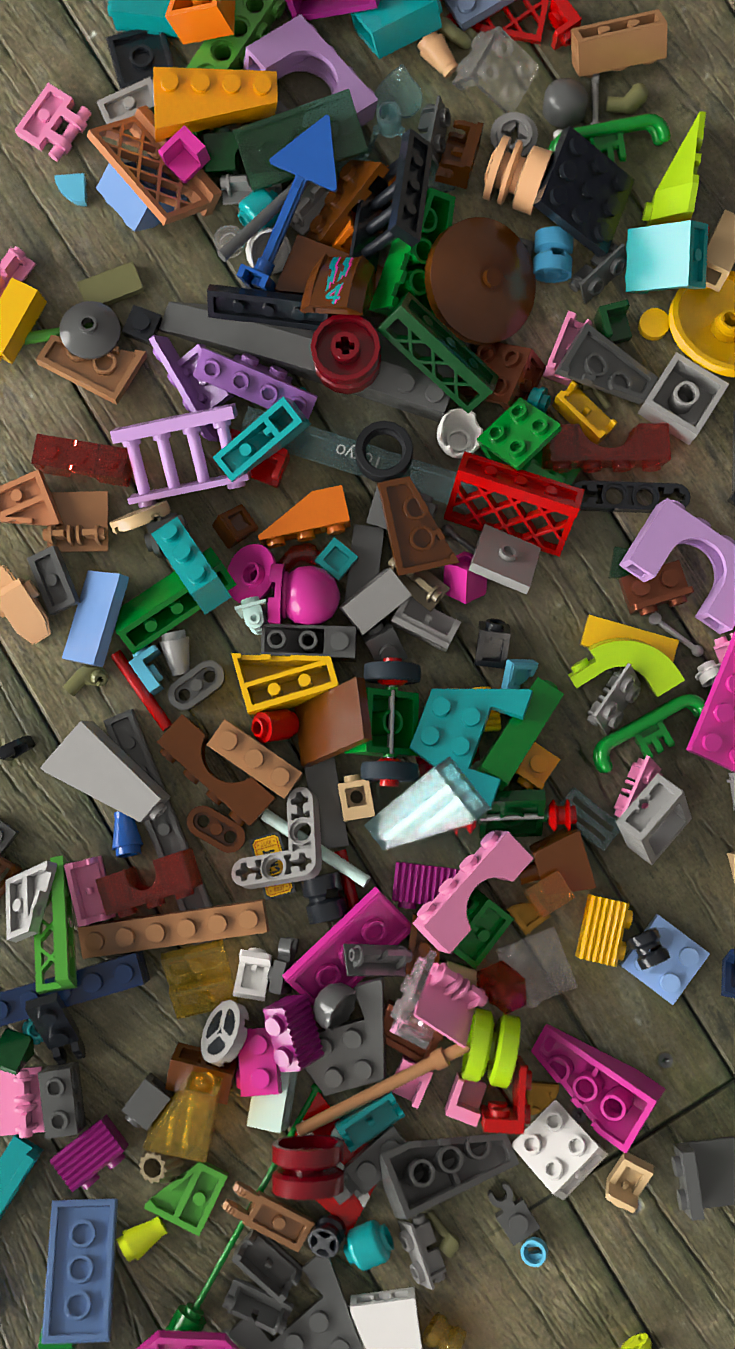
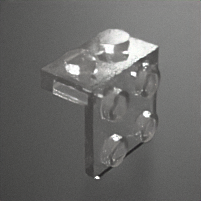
(497, 69)
(404, 1022)

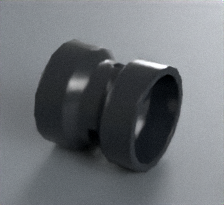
(649, 940)

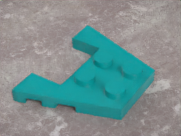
(454, 726)

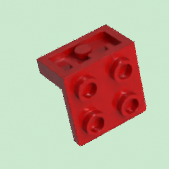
(510, 1120)

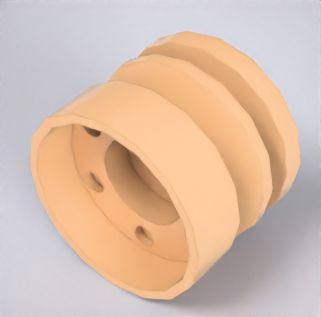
(516, 174)

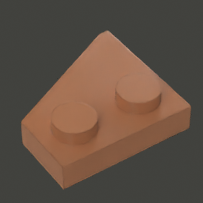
(28, 501)

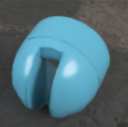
(535, 1257)

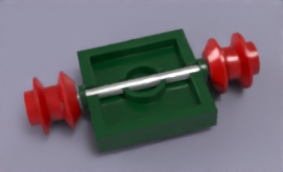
(523, 814)

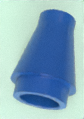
(126, 836)

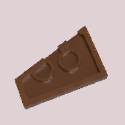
(352, 188)
(412, 532)

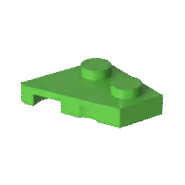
(189, 1197)

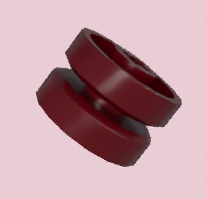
(348, 336)
(308, 1167)

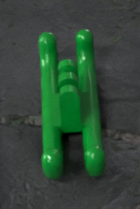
(609, 135)
(646, 731)

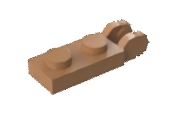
(270, 1217)

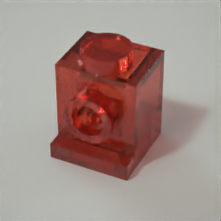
(503, 986)

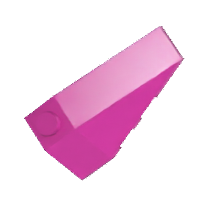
(607, 1090)

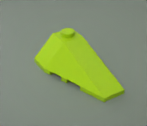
(678, 189)

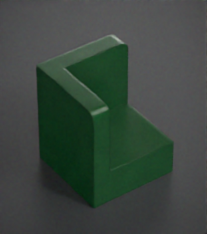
(613, 321)

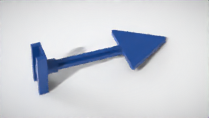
(310, 160)

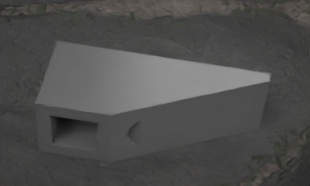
(310, 640)

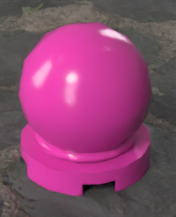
(303, 596)

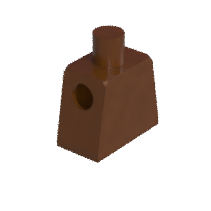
(562, 853)

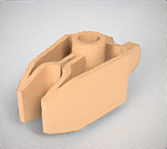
(22, 607)

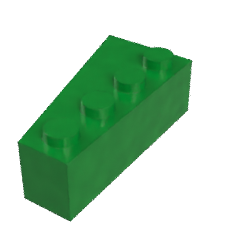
(406, 264)

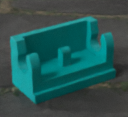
(369, 1121)

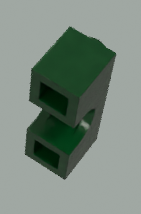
(223, 153)

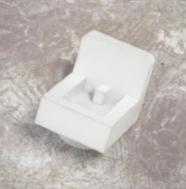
(252, 974)

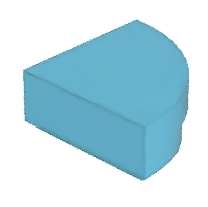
(73, 187)
(517, 672)

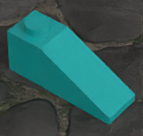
(262, 438)

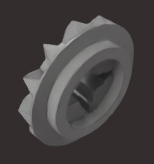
(506, 125)

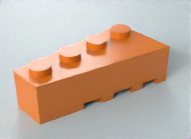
(201, 19)

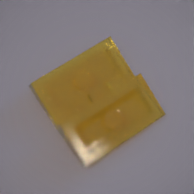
(198, 978)

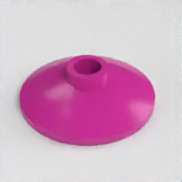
(251, 572)

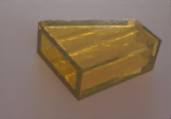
(188, 1119)

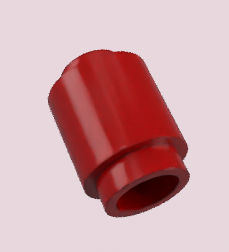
(274, 725)

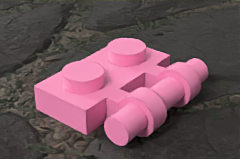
(45, 118)

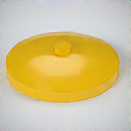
(705, 326)

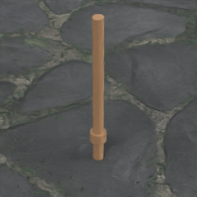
(438, 1060)

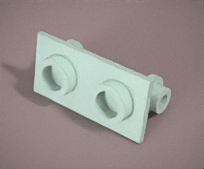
(253, 612)

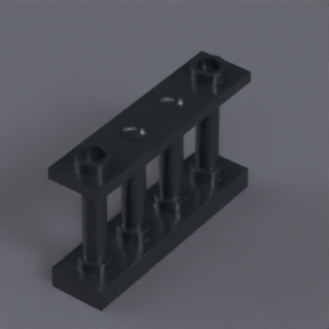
(408, 202)

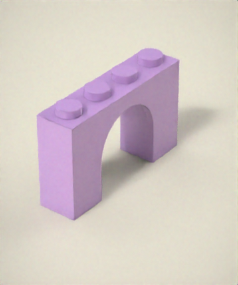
(301, 48)
(672, 526)

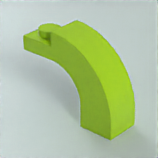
(651, 663)

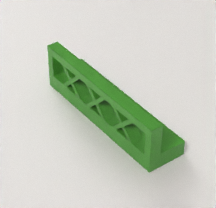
(64, 937)

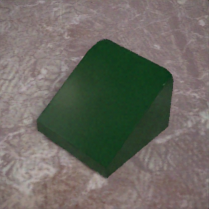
(15, 1050)

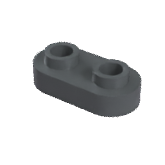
(197, 685)

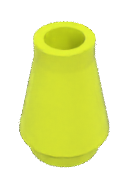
(141, 1238)

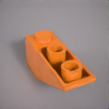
(315, 514)

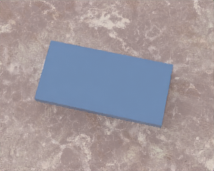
(80, 1271)

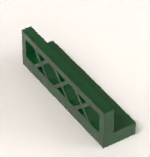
(444, 344)

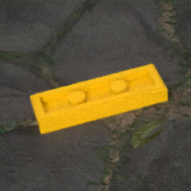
(600, 629)

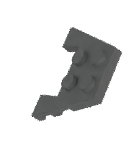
(355, 1049)
(321, 1326)

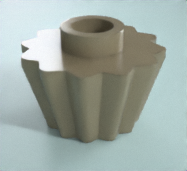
(159, 1167)

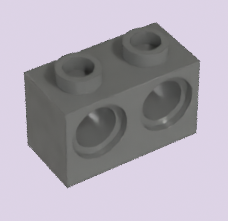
(62, 1100)

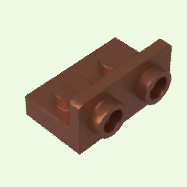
(667, 587)

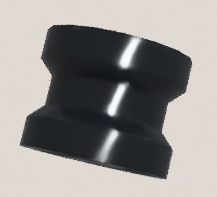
(327, 1244)

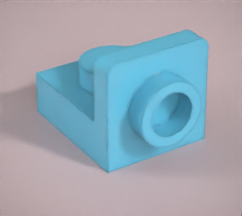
(150, 674)

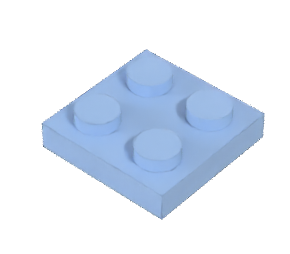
(675, 973)

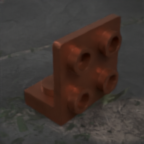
(517, 370)

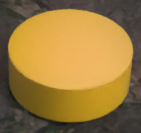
(653, 324)

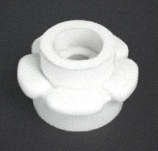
(707, 673)

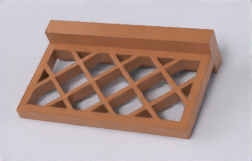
(199, 189)

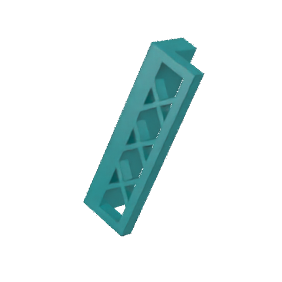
(15, 1167)

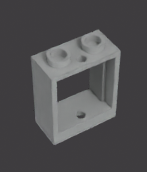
(654, 828)

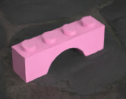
(445, 918)

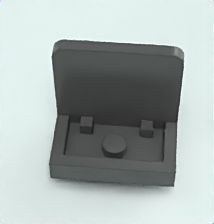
(705, 1174)

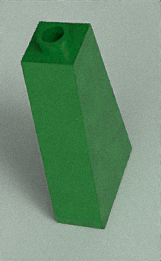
(519, 735)

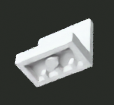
(559, 1150)

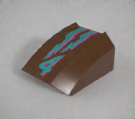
(339, 286)

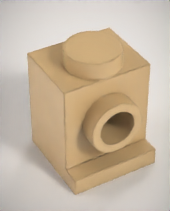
(353, 810)

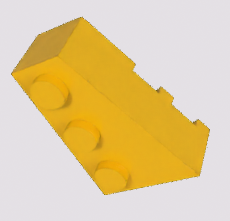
(282, 680)

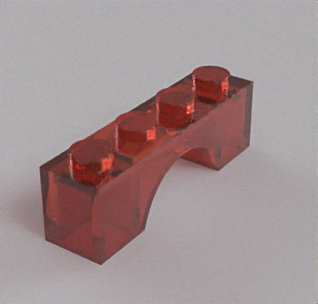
(644, 448)

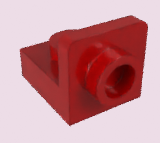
(562, 18)

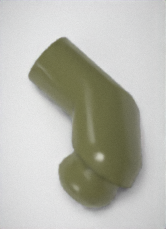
(456, 35)

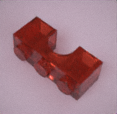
(68, 456)
(125, 891)

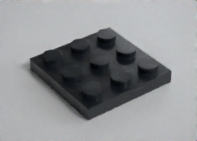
(584, 192)

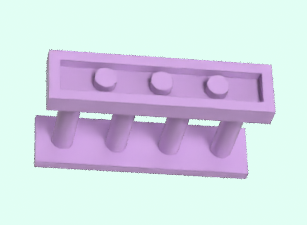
(160, 431)

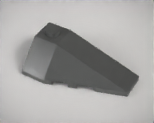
(436, 1169)

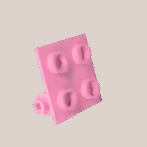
(642, 772)
(449, 1003)
(20, 1103)

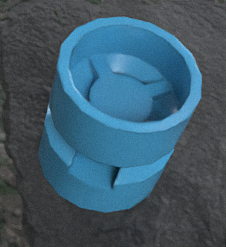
(553, 256)

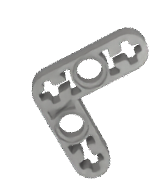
(297, 849)

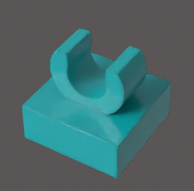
(336, 559)

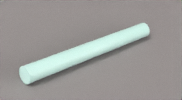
(327, 855)

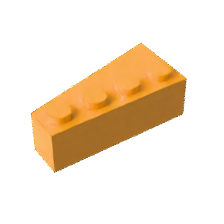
(210, 98)

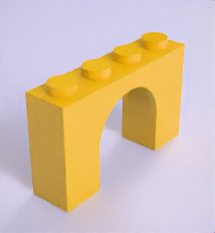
(18, 314)

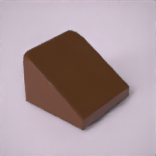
(234, 526)

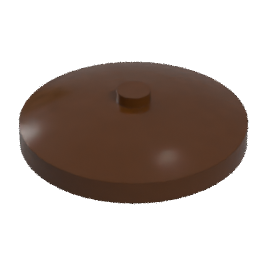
(480, 280)

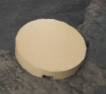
(140, 517)

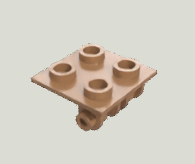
(83, 520)

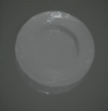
(225, 234)

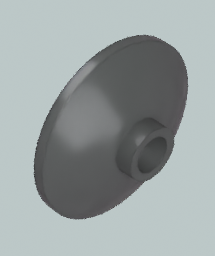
(90, 342)

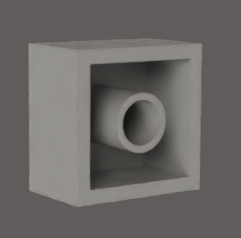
(683, 398)

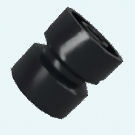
(324, 897)

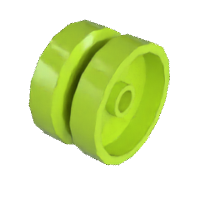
(490, 1047)

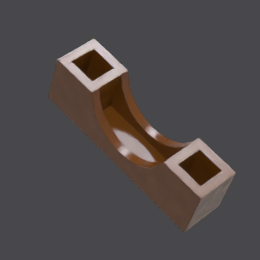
(187, 745)

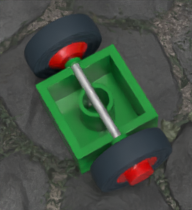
(392, 722)

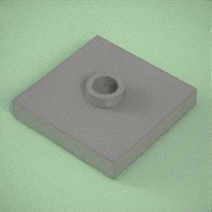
(505, 559)

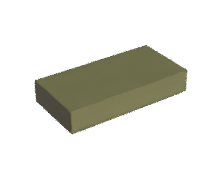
(112, 285)

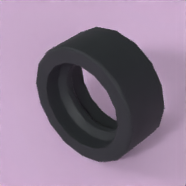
(383, 428)

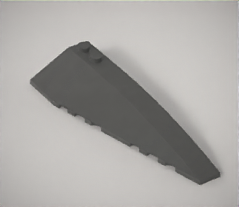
(398, 382)

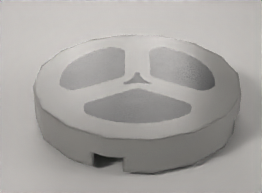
(224, 1033)

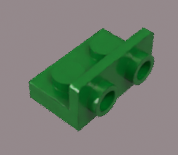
(486, 925)

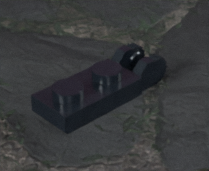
(55, 1026)

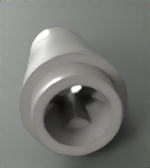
(176, 651)

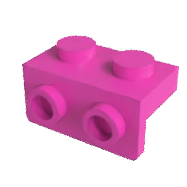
(257, 1069)

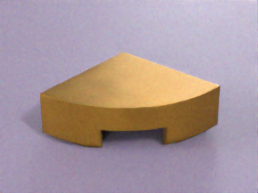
(525, 916)
(541, 1095)

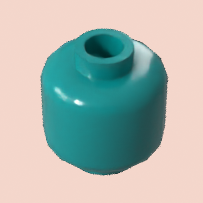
(254, 204)
(368, 1245)

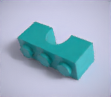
(191, 565)

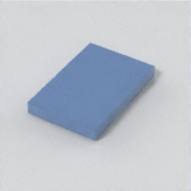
(95, 618)

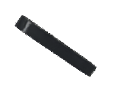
(629, 491)

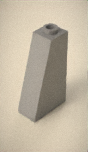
(105, 772)

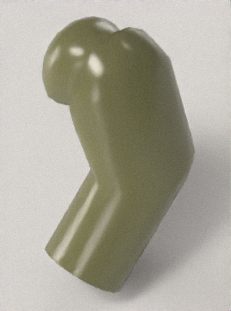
(630, 102)
(86, 676)

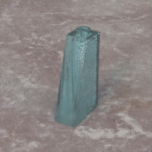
(429, 807)

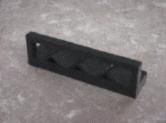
(260, 307)

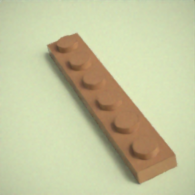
(173, 928)

